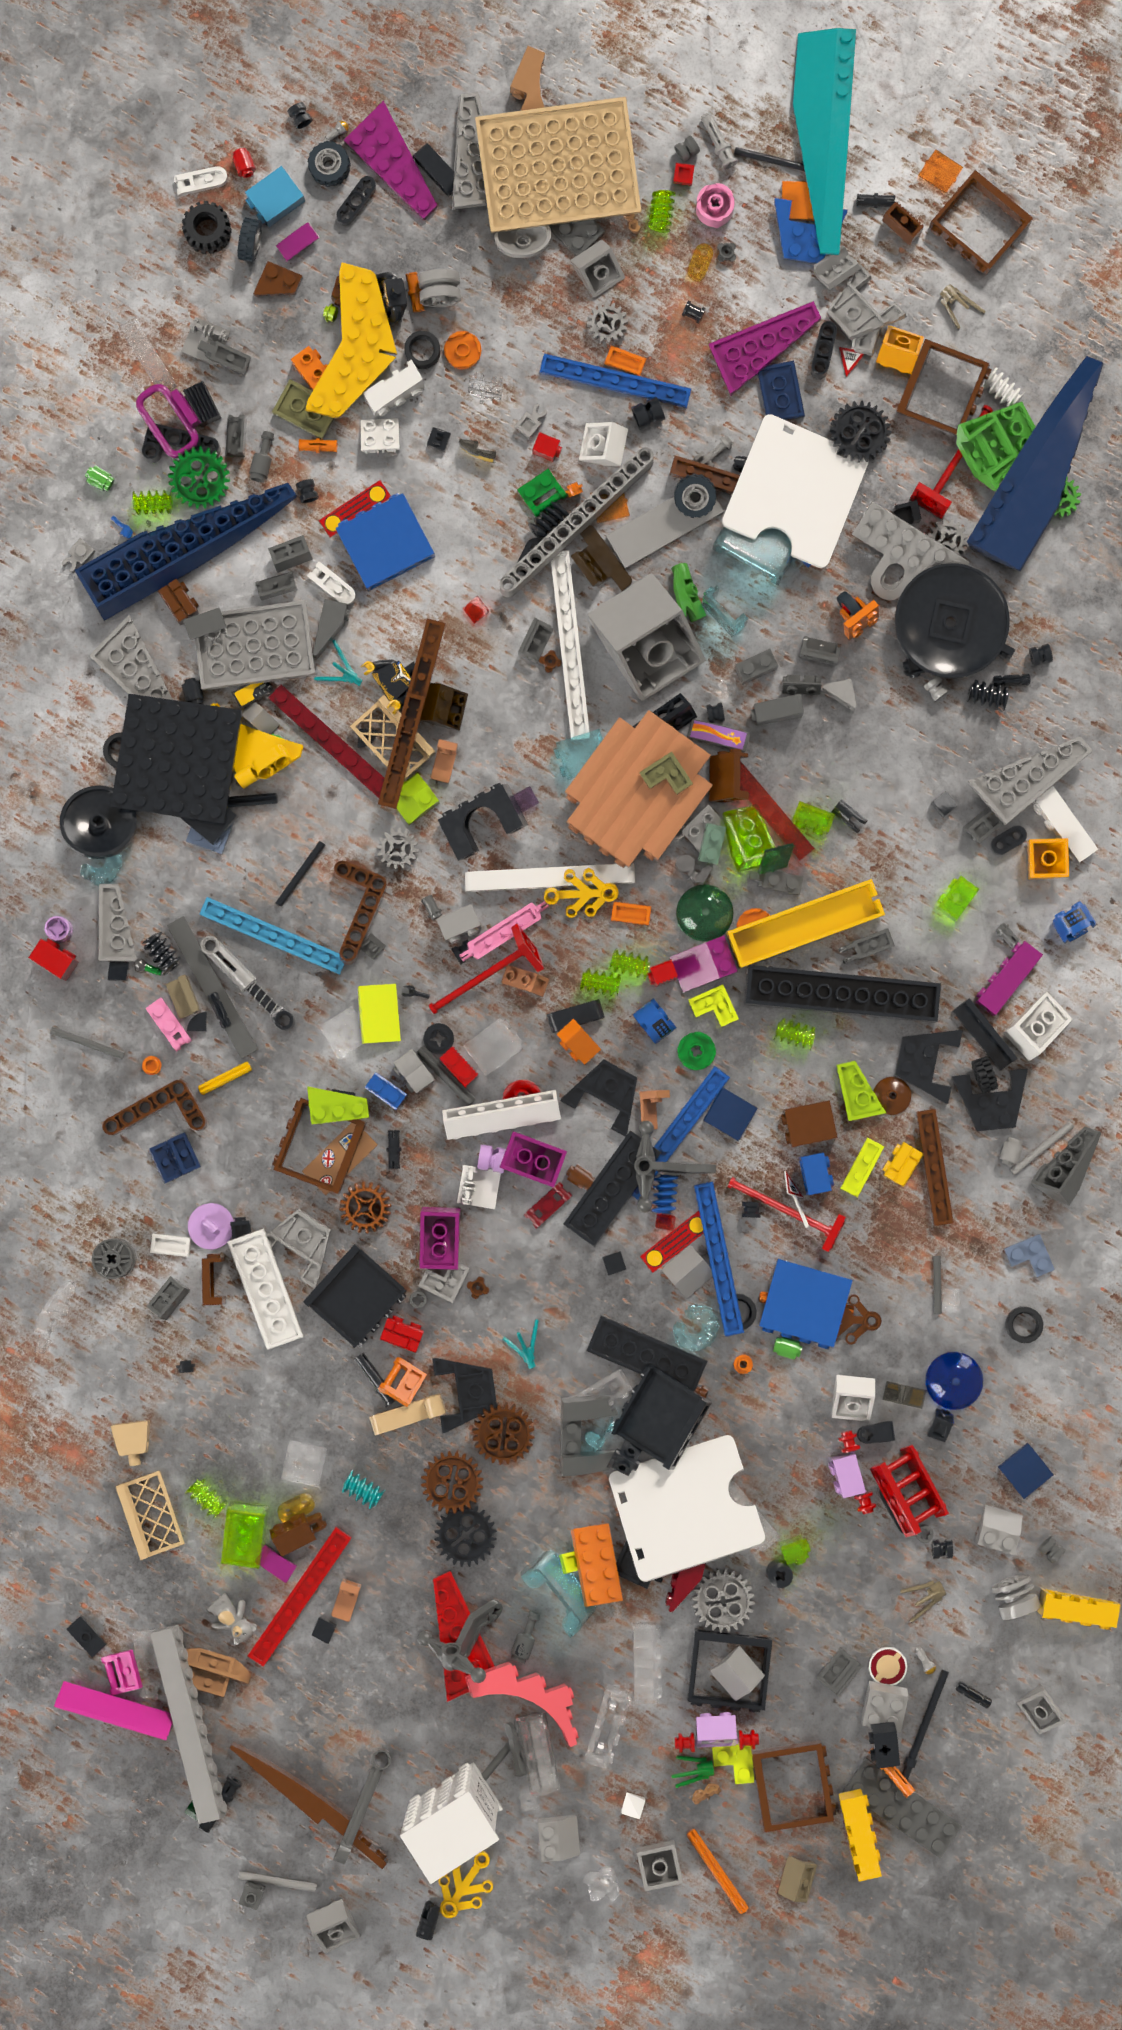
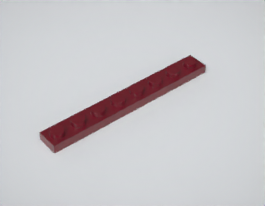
(328, 739)

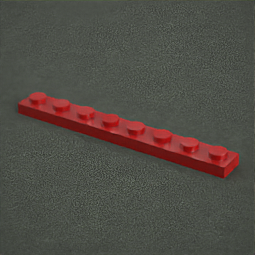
(299, 1596)

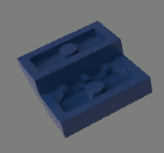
(730, 1114)
(174, 1158)
(1025, 1470)

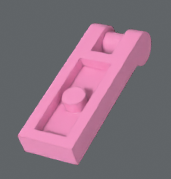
(168, 1023)

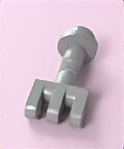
(707, 459)

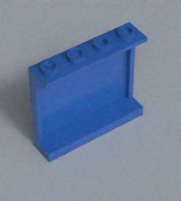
(385, 541)
(805, 1304)

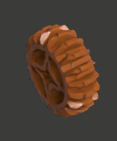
(352, 1218)

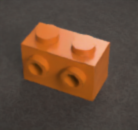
(309, 366)
(578, 1041)

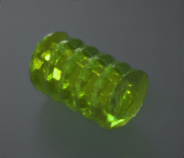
(660, 209)
(152, 503)
(630, 963)
(600, 982)
(795, 1033)
(207, 1498)

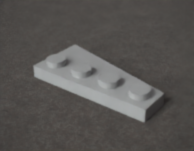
(114, 932)

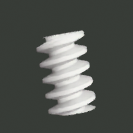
(1002, 388)

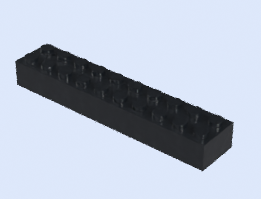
(842, 993)

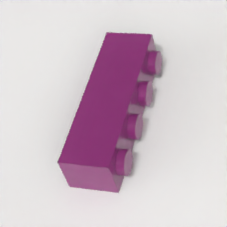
(1008, 978)

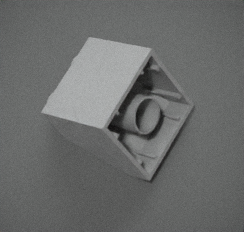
(647, 636)

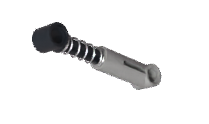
(246, 981)

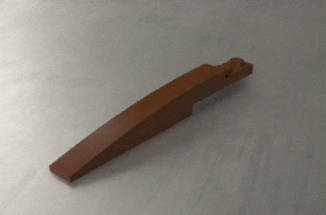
(411, 713)
(308, 1800)

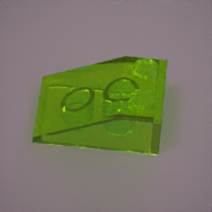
(746, 837)
(244, 1534)

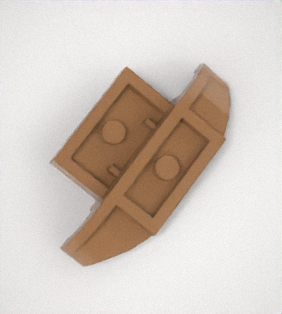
(214, 1671)

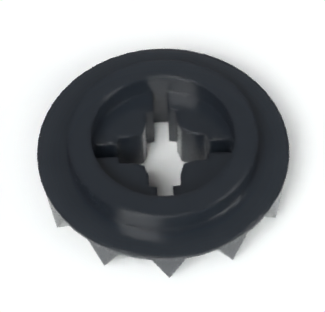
(432, 1045)

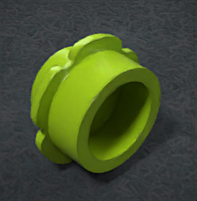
(330, 313)

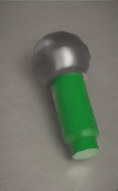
(141, 965)

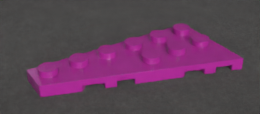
(386, 153)
(752, 349)

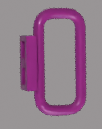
(182, 410)

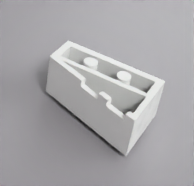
(394, 390)

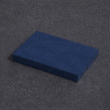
(781, 391)

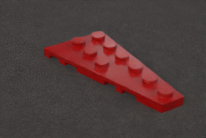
(451, 1617)

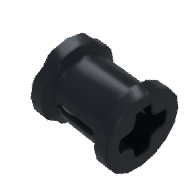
(693, 311)

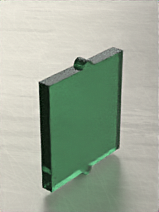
(775, 858)

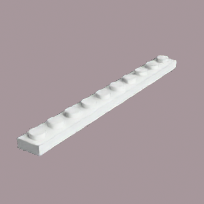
(569, 644)

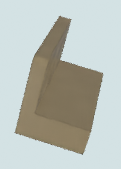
(183, 997)
(797, 1879)

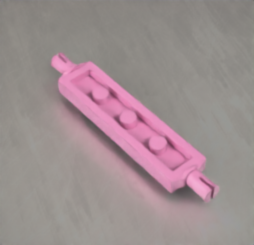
(502, 931)

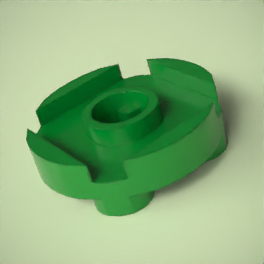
(706, 1046)

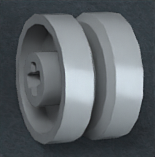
(439, 287)

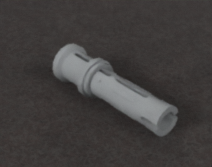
(724, 148)

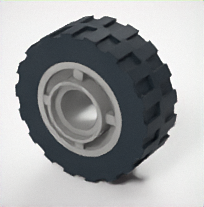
(329, 152)
(249, 239)
(698, 484)

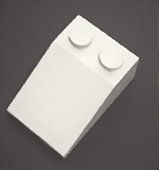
(1037, 1026)

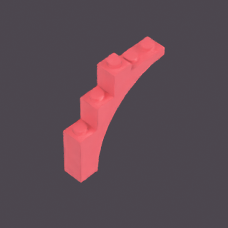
(502, 1680)

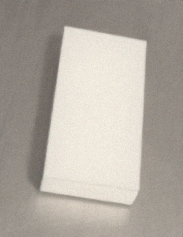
(170, 1245)

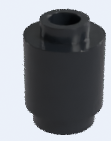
(192, 691)

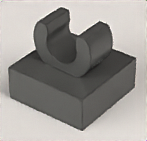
(372, 946)

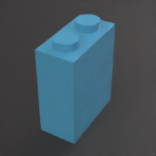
(274, 197)

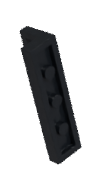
(676, 716)
(984, 1034)

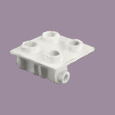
(380, 435)
(478, 1187)

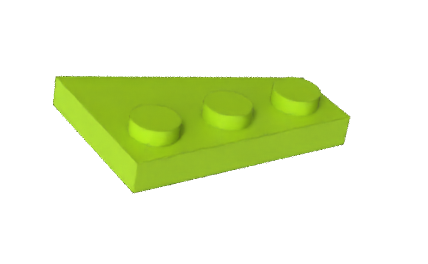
(857, 1094)
(335, 1107)

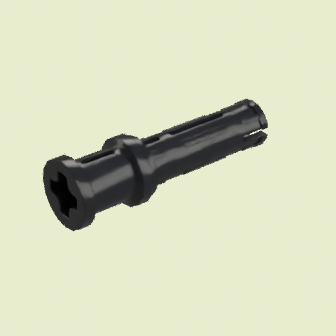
(374, 1377)
(227, 1794)

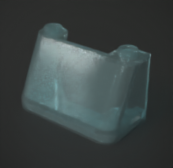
(766, 553)
(566, 1587)

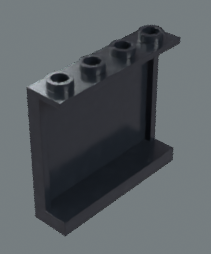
(355, 1296)
(661, 1416)

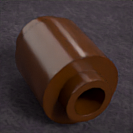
(580, 1176)

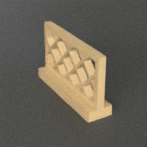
(420, 743)
(133, 1520)

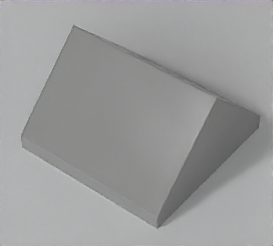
(688, 1271)
(737, 1673)
(1041, 1710)

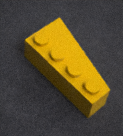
(1079, 1609)
(859, 1834)

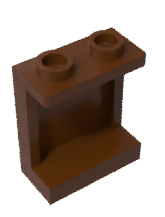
(725, 777)
(809, 1124)
(208, 1293)

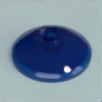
(940, 1377)

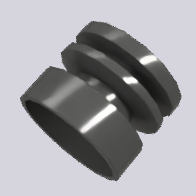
(125, 1258)

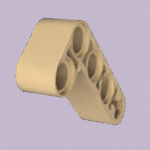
(402, 1415)

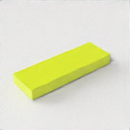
(862, 1167)

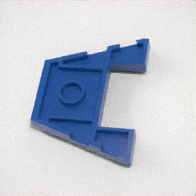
(797, 238)

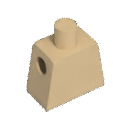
(132, 1439)

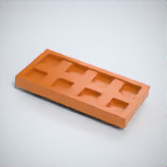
(596, 1565)

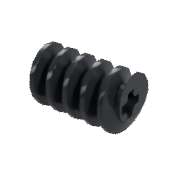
(548, 520)
(988, 694)
(161, 953)
(776, 1580)

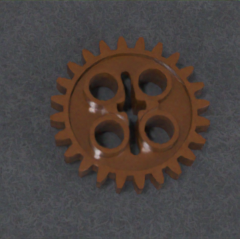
(486, 1432)
(469, 1485)

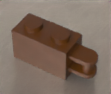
(296, 1532)

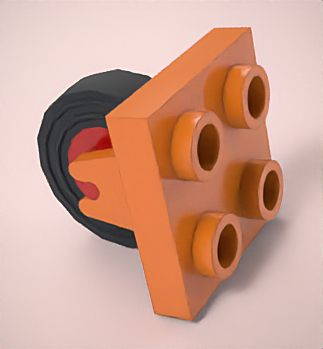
(856, 614)

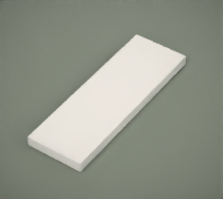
(265, 1289)

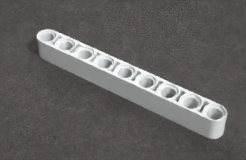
(544, 877)

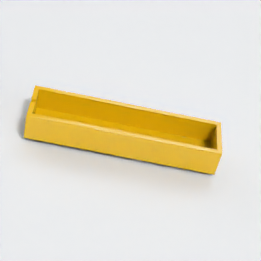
(805, 923)

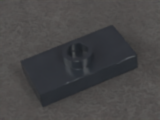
(86, 1636)

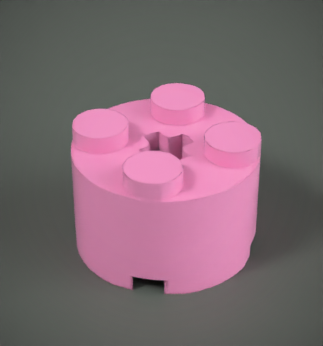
(717, 215)

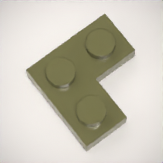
(668, 769)

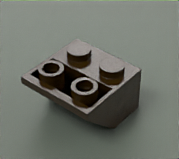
(444, 706)

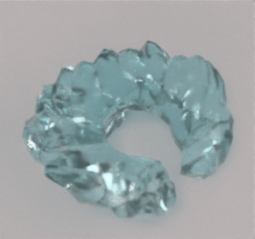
(104, 874)
(705, 1336)

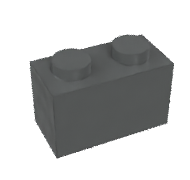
(756, 666)

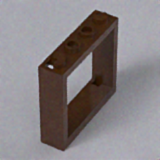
(996, 197)
(916, 373)
(285, 1144)
(827, 1788)

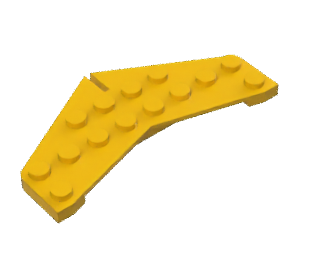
(363, 336)

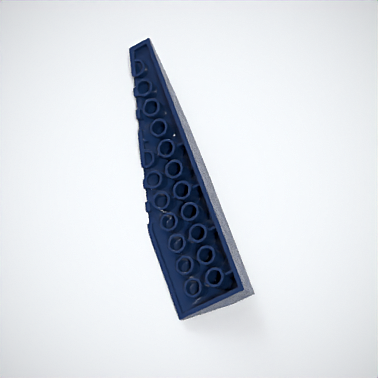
(1037, 476)
(170, 552)

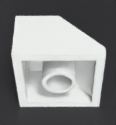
(603, 443)
(853, 1398)

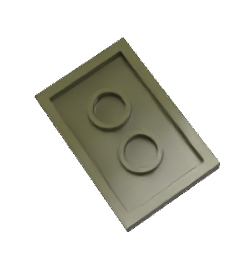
(292, 408)

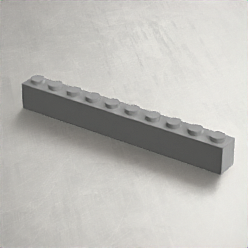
(188, 1724)

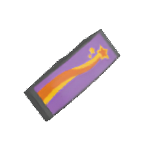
(718, 735)

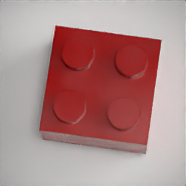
(53, 959)

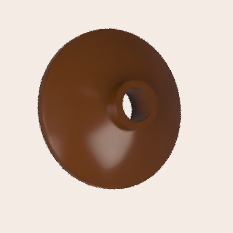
(903, 1095)

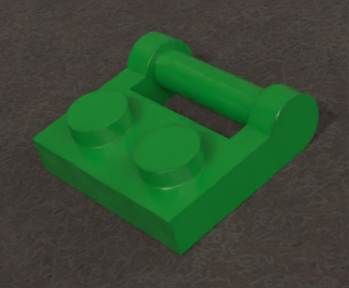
(538, 488)

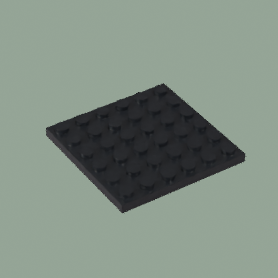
(176, 758)

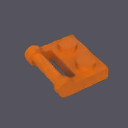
(408, 1384)

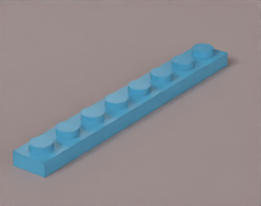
(272, 935)

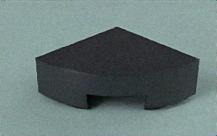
(361, 744)
(198, 1022)

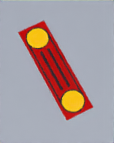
(361, 502)
(673, 1242)

